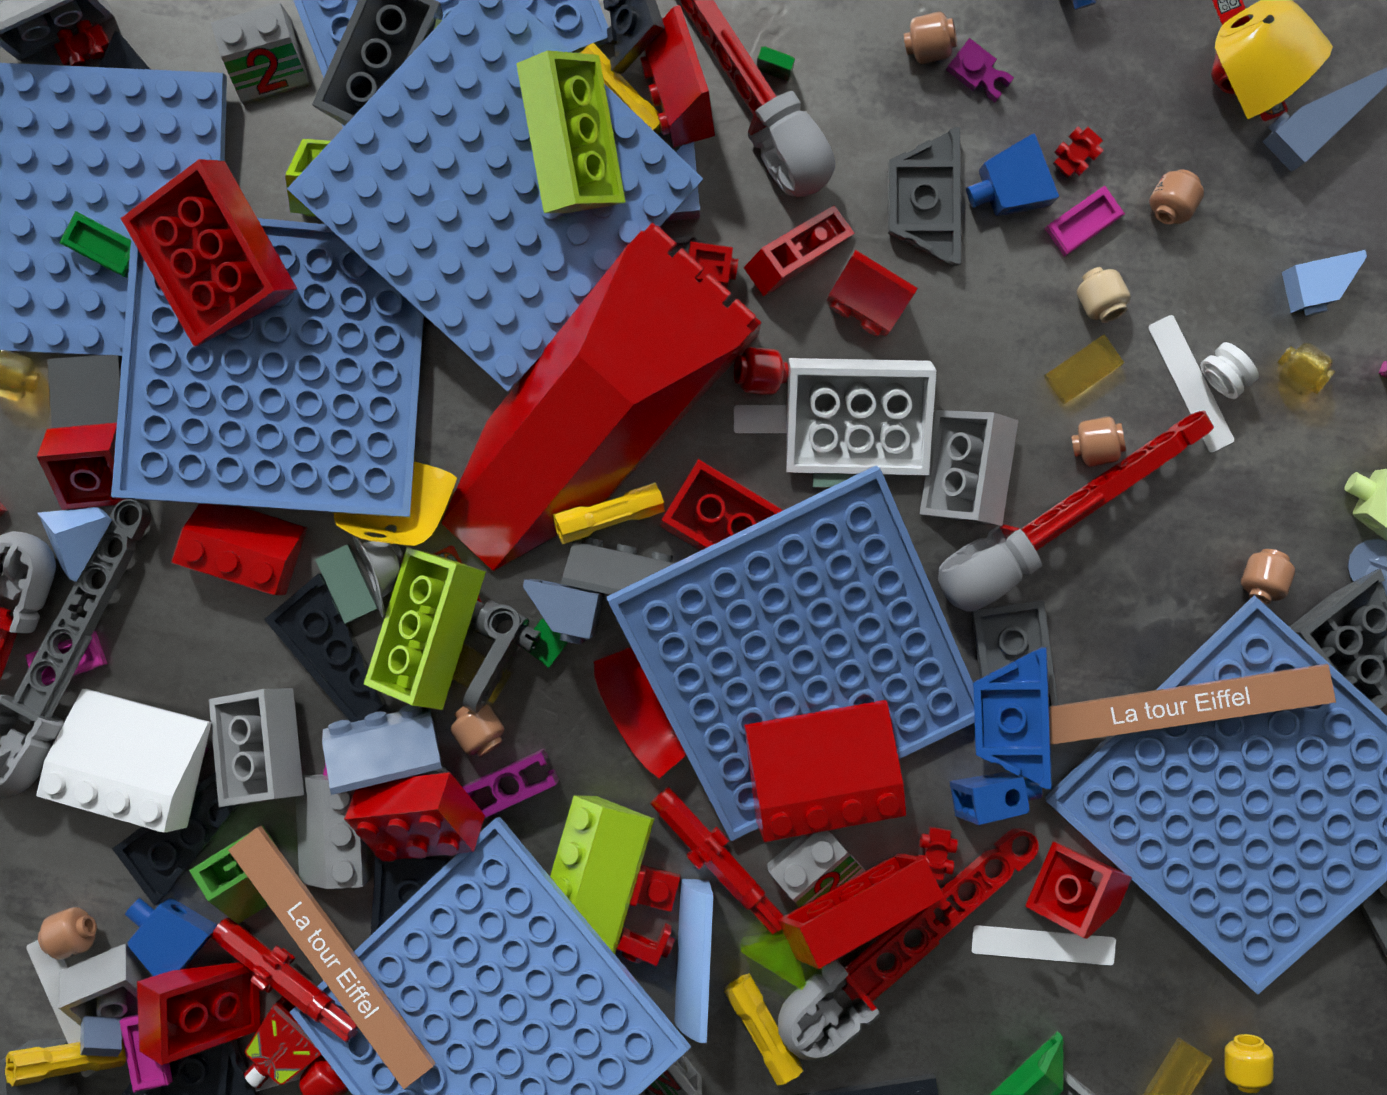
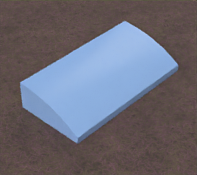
(694, 958)

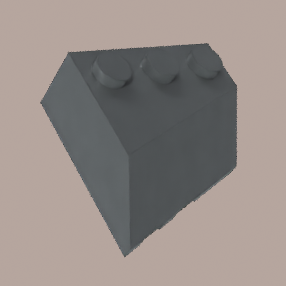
(1352, 634)

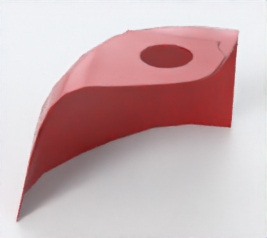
(637, 712)

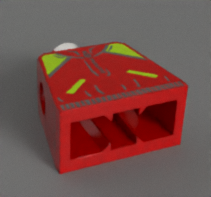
(279, 1047)

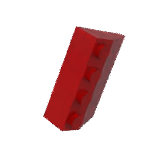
(208, 251)
(824, 770)

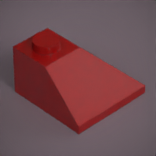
(1077, 890)

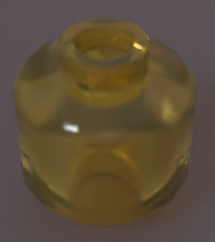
(1305, 369)
(17, 375)

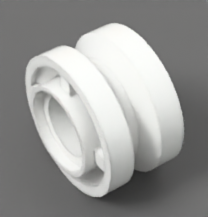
(1229, 370)

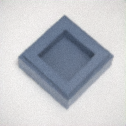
(100, 1036)

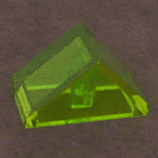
(774, 954)

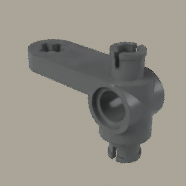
(486, 621)

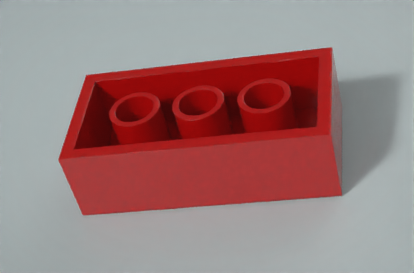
(713, 508)
(860, 909)

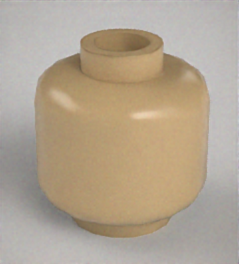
(1103, 294)

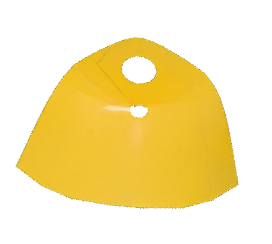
(1270, 59)
(429, 500)

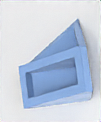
(75, 536)

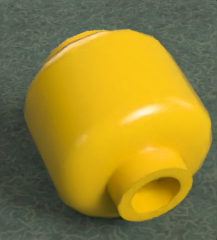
(1249, 1063)

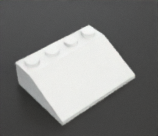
(859, 415)
(126, 761)

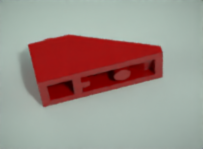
(797, 250)

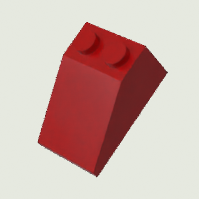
(195, 1010)

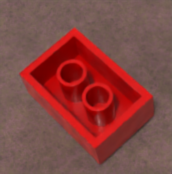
(416, 817)

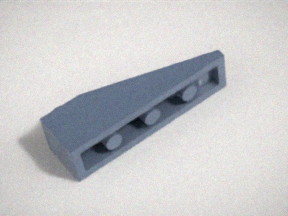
(1305, 131)

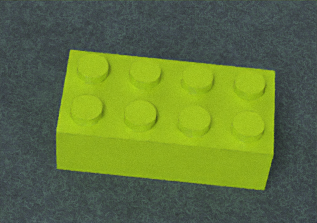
(424, 629)

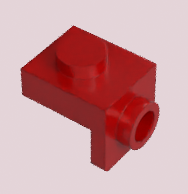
(639, 947)

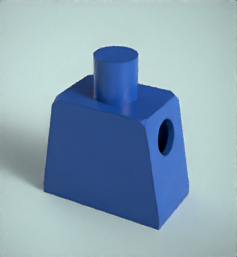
(1015, 180)
(993, 797)
(167, 935)

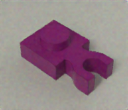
(975, 67)

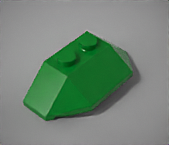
(1040, 1073)

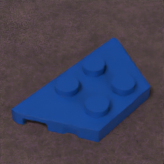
(1015, 718)

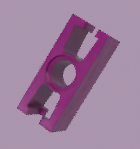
(514, 770)

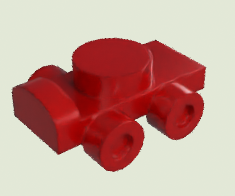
(85, 45)
(1072, 157)
(936, 848)

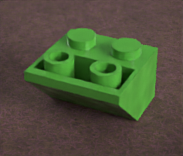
(228, 886)

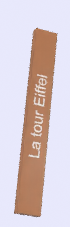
(1192, 704)
(332, 957)

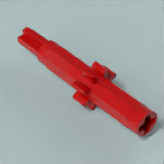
(709, 850)
(274, 972)

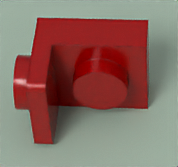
(715, 260)
(655, 888)

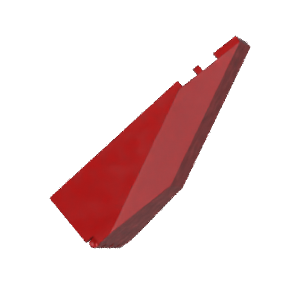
(598, 398)

